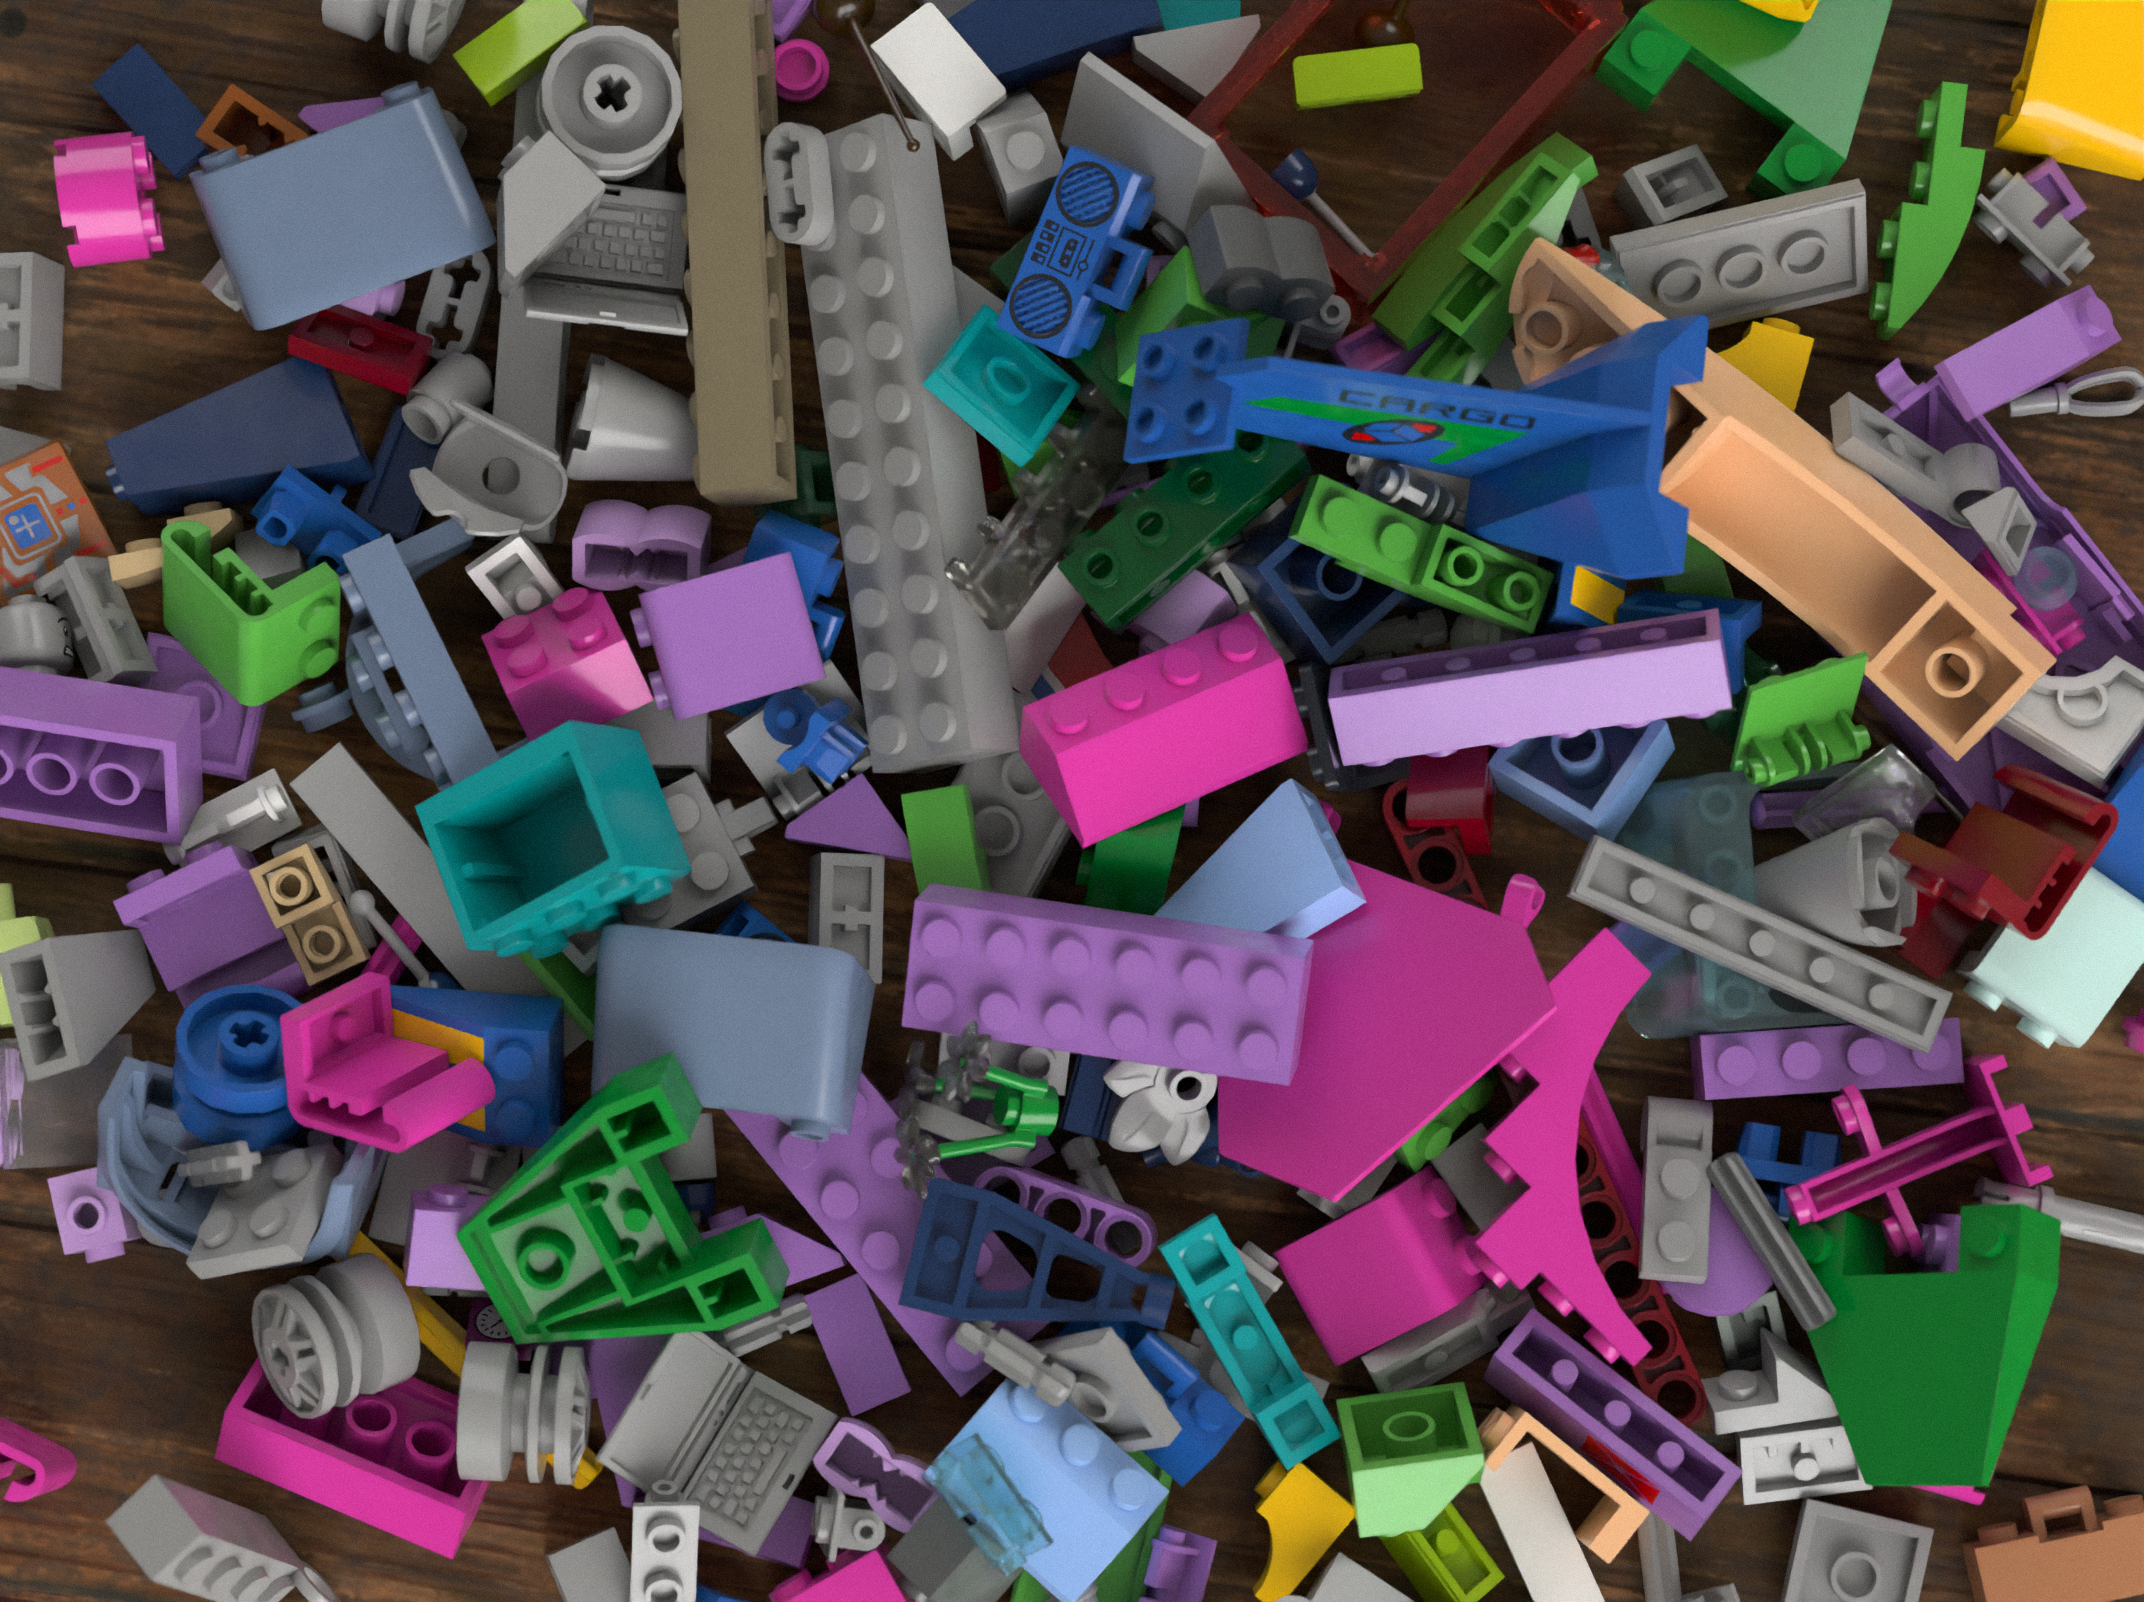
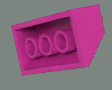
(1163, 729)
(376, 1459)

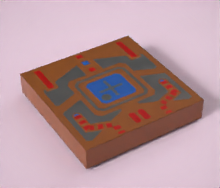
(45, 518)

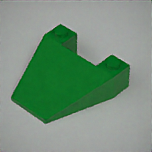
(1789, 71)
(599, 1237)
(1931, 1359)

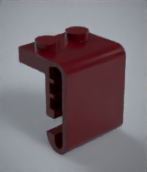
(2018, 861)

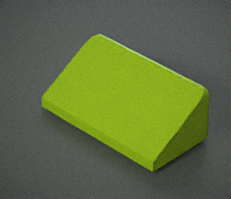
(518, 46)
(1356, 76)
(1445, 1560)

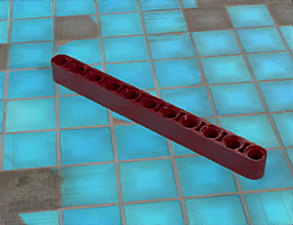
(1593, 1181)

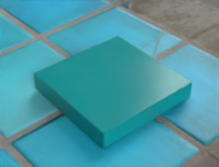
(1002, 386)

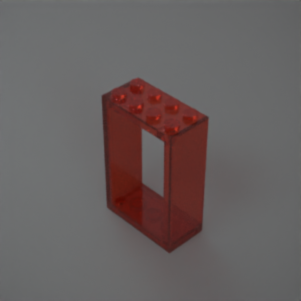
(1366, 279)

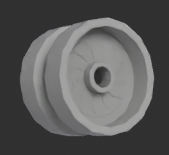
(615, 67)

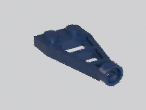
(948, 1247)

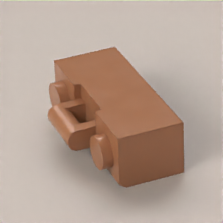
(2074, 1564)

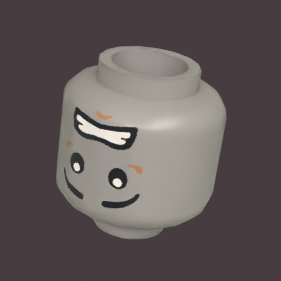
(35, 636)

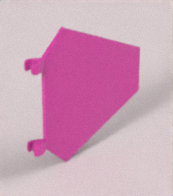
(1397, 1024)

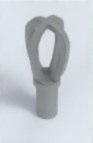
(2059, 398)

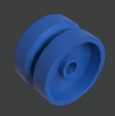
(233, 1067)

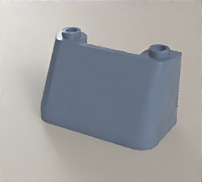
(342, 209)
(745, 1018)

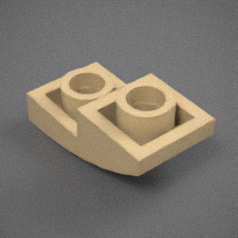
(143, 558)
(310, 913)

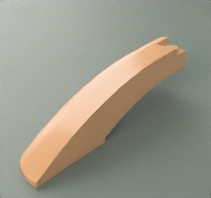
(1802, 519)

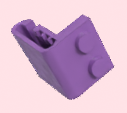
(728, 637)
(210, 926)

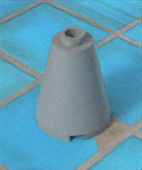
(629, 428)
(1842, 886)

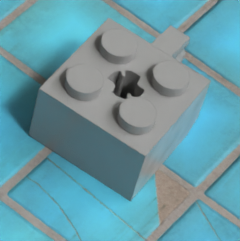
(715, 845)

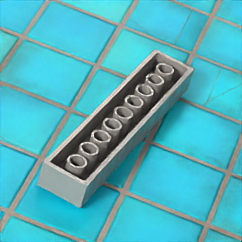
(903, 458)

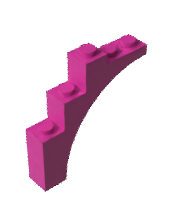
(1537, 1145)

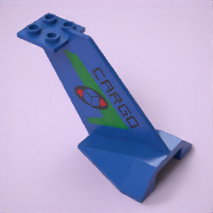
(1550, 467)

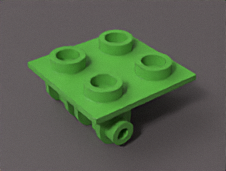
(1801, 722)

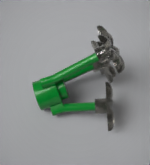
(1023, 1106)

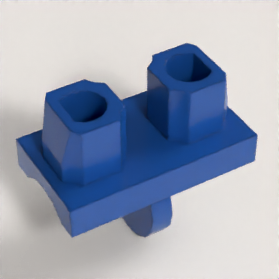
(311, 520)
(816, 733)
(1759, 1148)

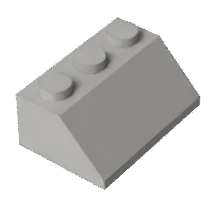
(1140, 131)

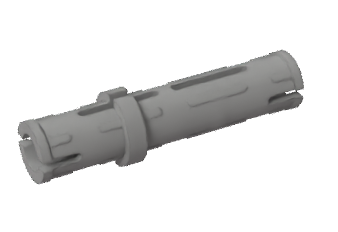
(2078, 1218)

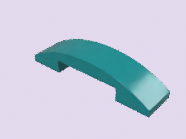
(1248, 1342)

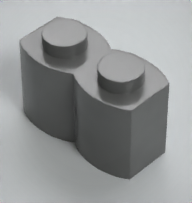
(1260, 262)

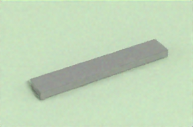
(408, 876)
(1759, 944)

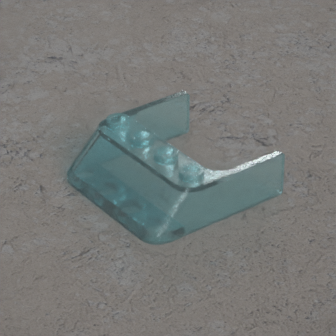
(1705, 832)

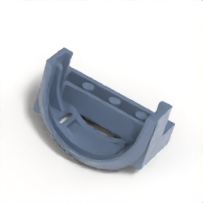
(397, 631)
(145, 1137)

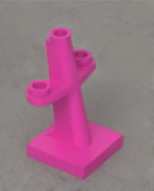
(1880, 1171)

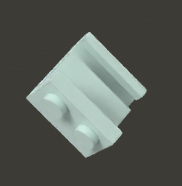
(2071, 973)

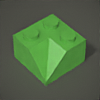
(1178, 302)
(1407, 1455)

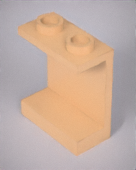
(1613, 1517)

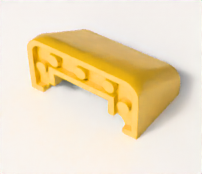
(2081, 87)

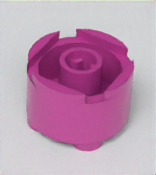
(105, 198)

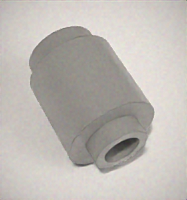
(453, 377)

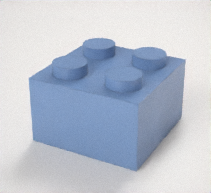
(1586, 779)

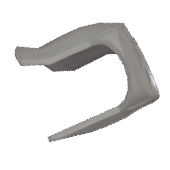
(458, 482)

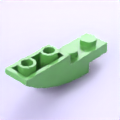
(1926, 235)
(1420, 557)

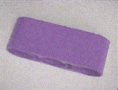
(1097, 1210)

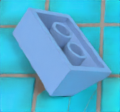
(1075, 1477)

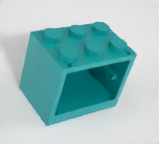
(554, 840)

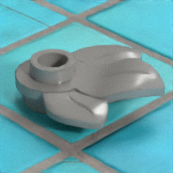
(1158, 1113)

